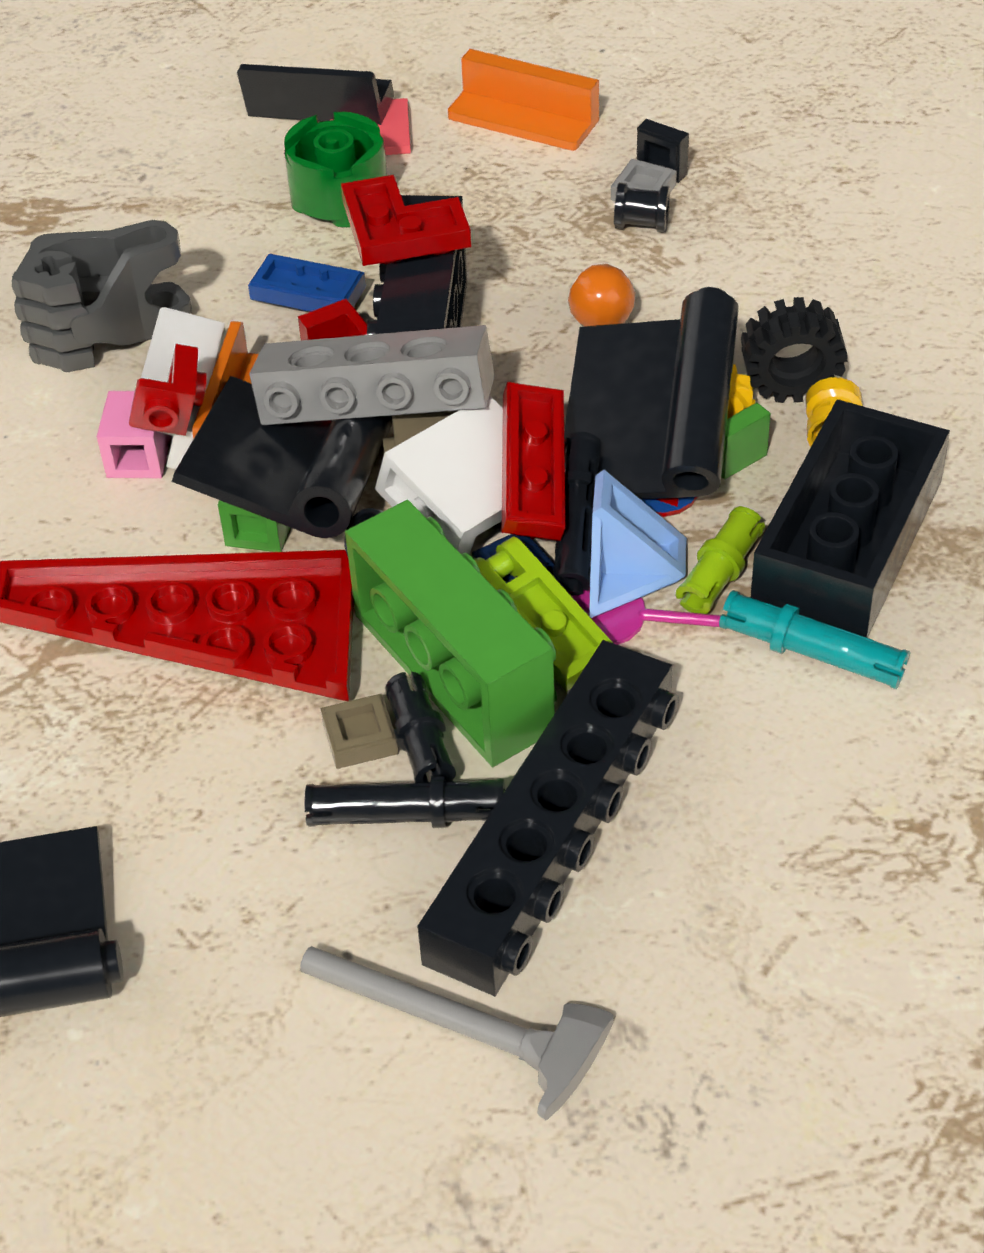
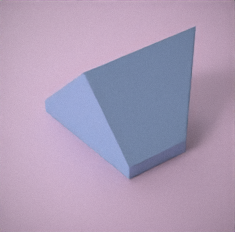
(630, 548)

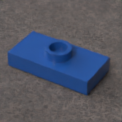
(304, 283)

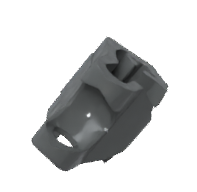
(94, 290)

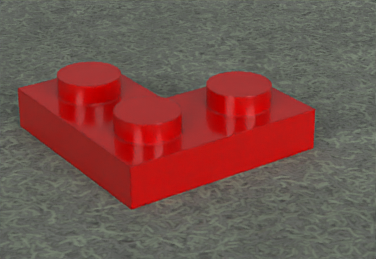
(394, 232)

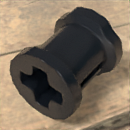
(642, 207)

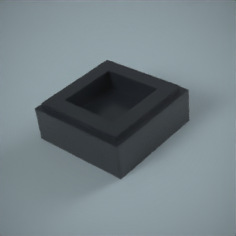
(663, 147)

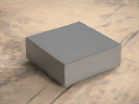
(644, 176)

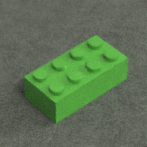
(454, 630)

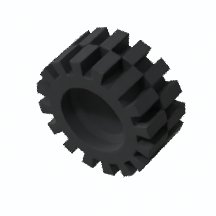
(790, 327)

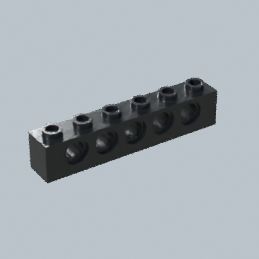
(547, 817)

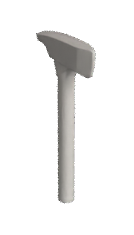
(558, 1056)

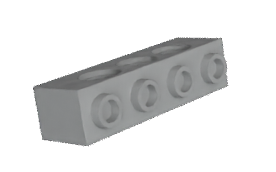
(373, 375)

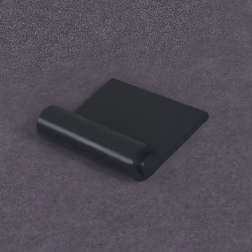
(659, 396)
(284, 472)
(54, 923)

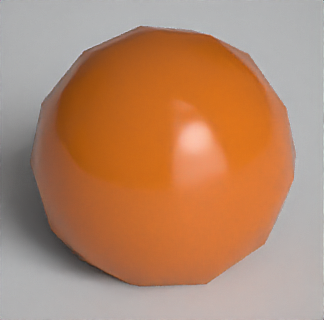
(601, 296)

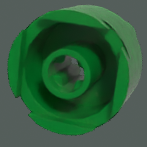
(331, 154)

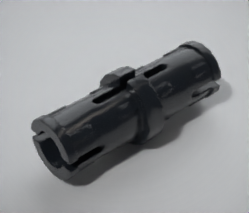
(419, 728)

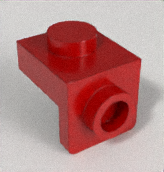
(169, 404)

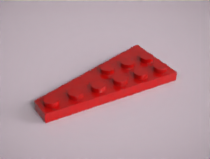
(229, 613)

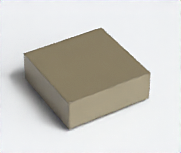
(359, 731)

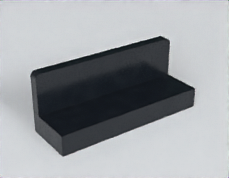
(313, 91)

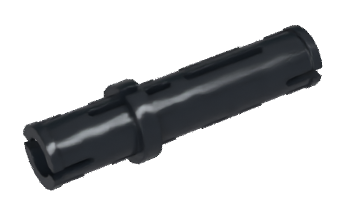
(574, 549)
(402, 802)

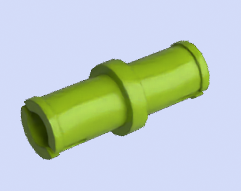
(720, 560)

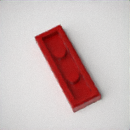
(533, 461)

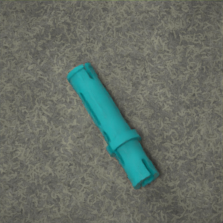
(813, 639)

